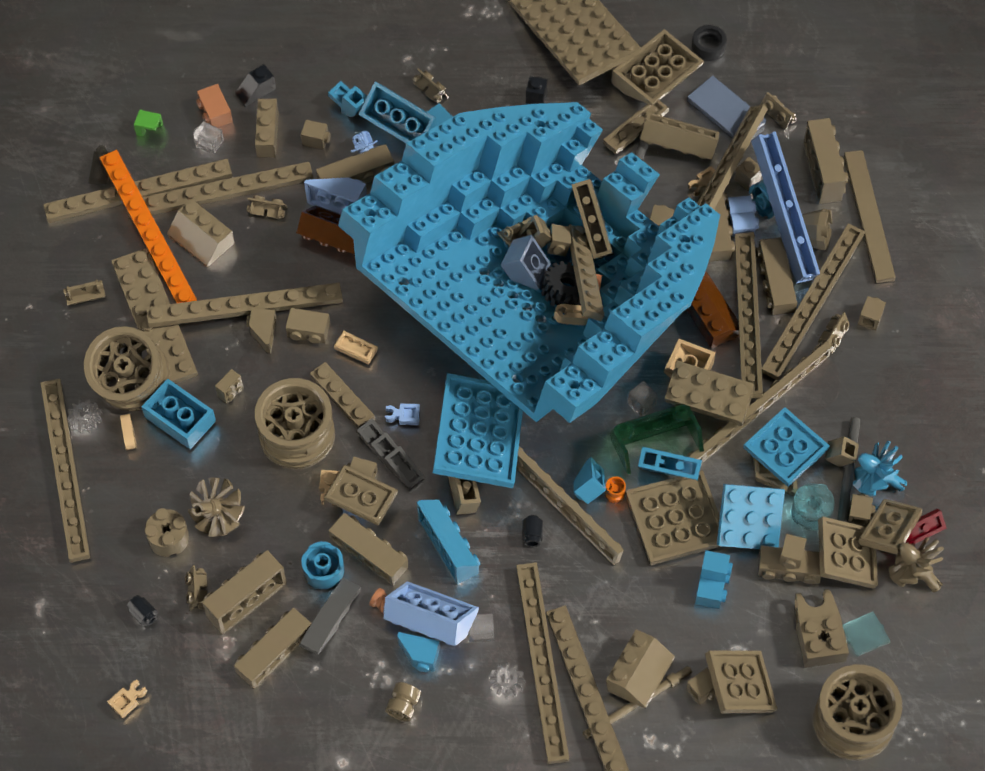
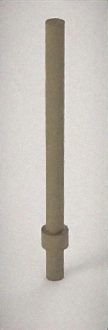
(671, 681)

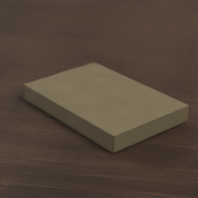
(361, 495)
(890, 526)

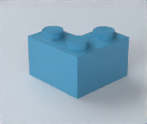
(714, 574)

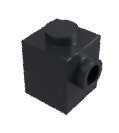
(536, 90)

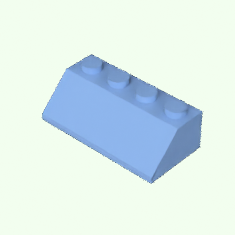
(430, 613)

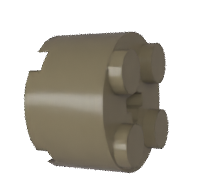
(167, 532)

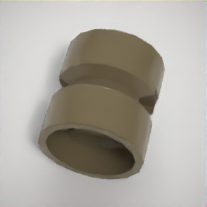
(403, 700)

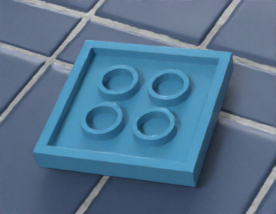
(786, 446)
(750, 516)

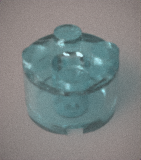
(811, 504)

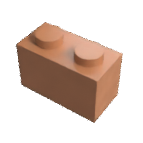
(214, 106)

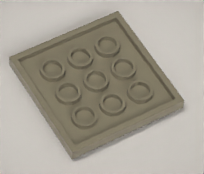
(675, 517)

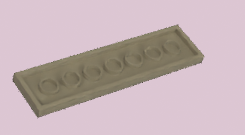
(142, 290)

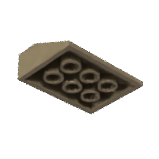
(657, 70)

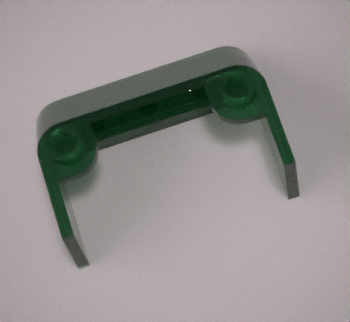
(653, 425)

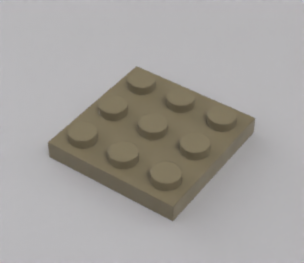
(843, 556)
(741, 681)

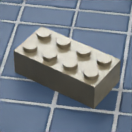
(825, 161)
(710, 393)
(244, 591)

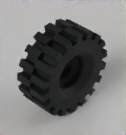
(553, 286)

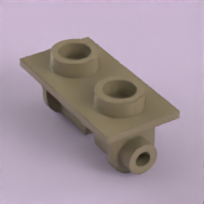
(424, 80)
(780, 114)
(259, 205)
(510, 233)
(84, 292)
(838, 326)
(195, 581)

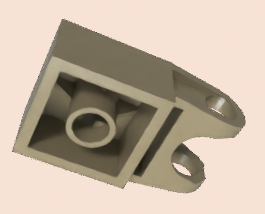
(820, 624)

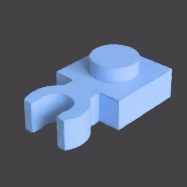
(407, 414)

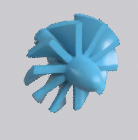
(877, 471)

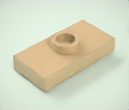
(355, 347)

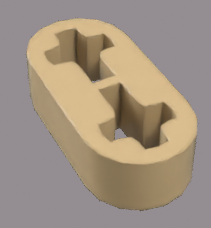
(572, 314)
(128, 431)

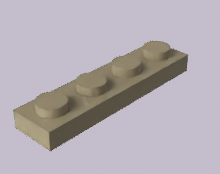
(632, 127)
(341, 395)

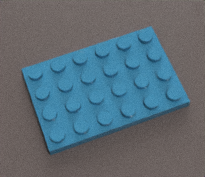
(477, 433)

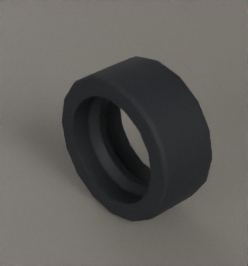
(709, 53)

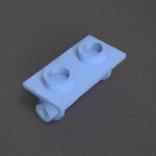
(363, 142)

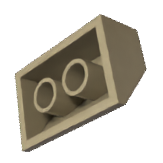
(200, 233)
(639, 669)

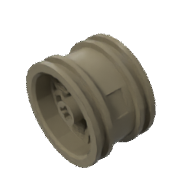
(125, 367)
(298, 441)
(854, 736)

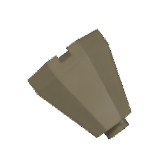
(818, 227)

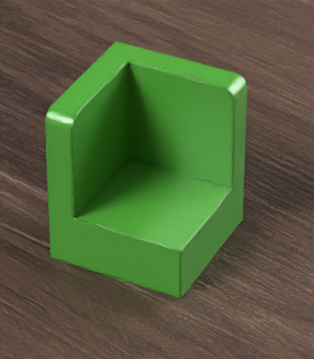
(148, 121)

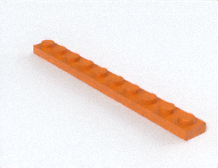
(147, 228)

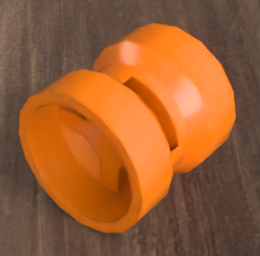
(616, 485)

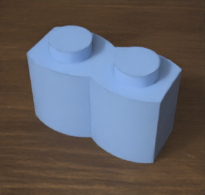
(742, 214)

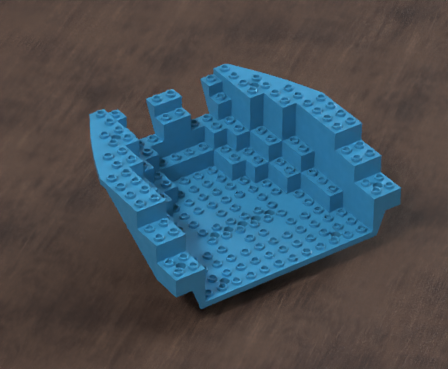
(488, 169)

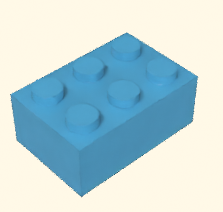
(178, 413)

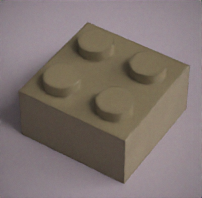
(229, 386)

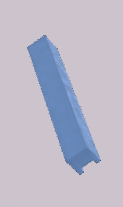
(785, 207)

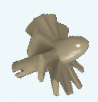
(216, 514)
(916, 563)

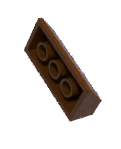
(323, 227)
(713, 314)

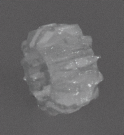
(84, 416)
(515, 682)

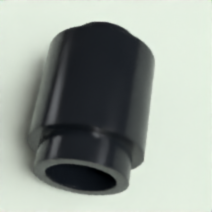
(532, 531)
(142, 610)

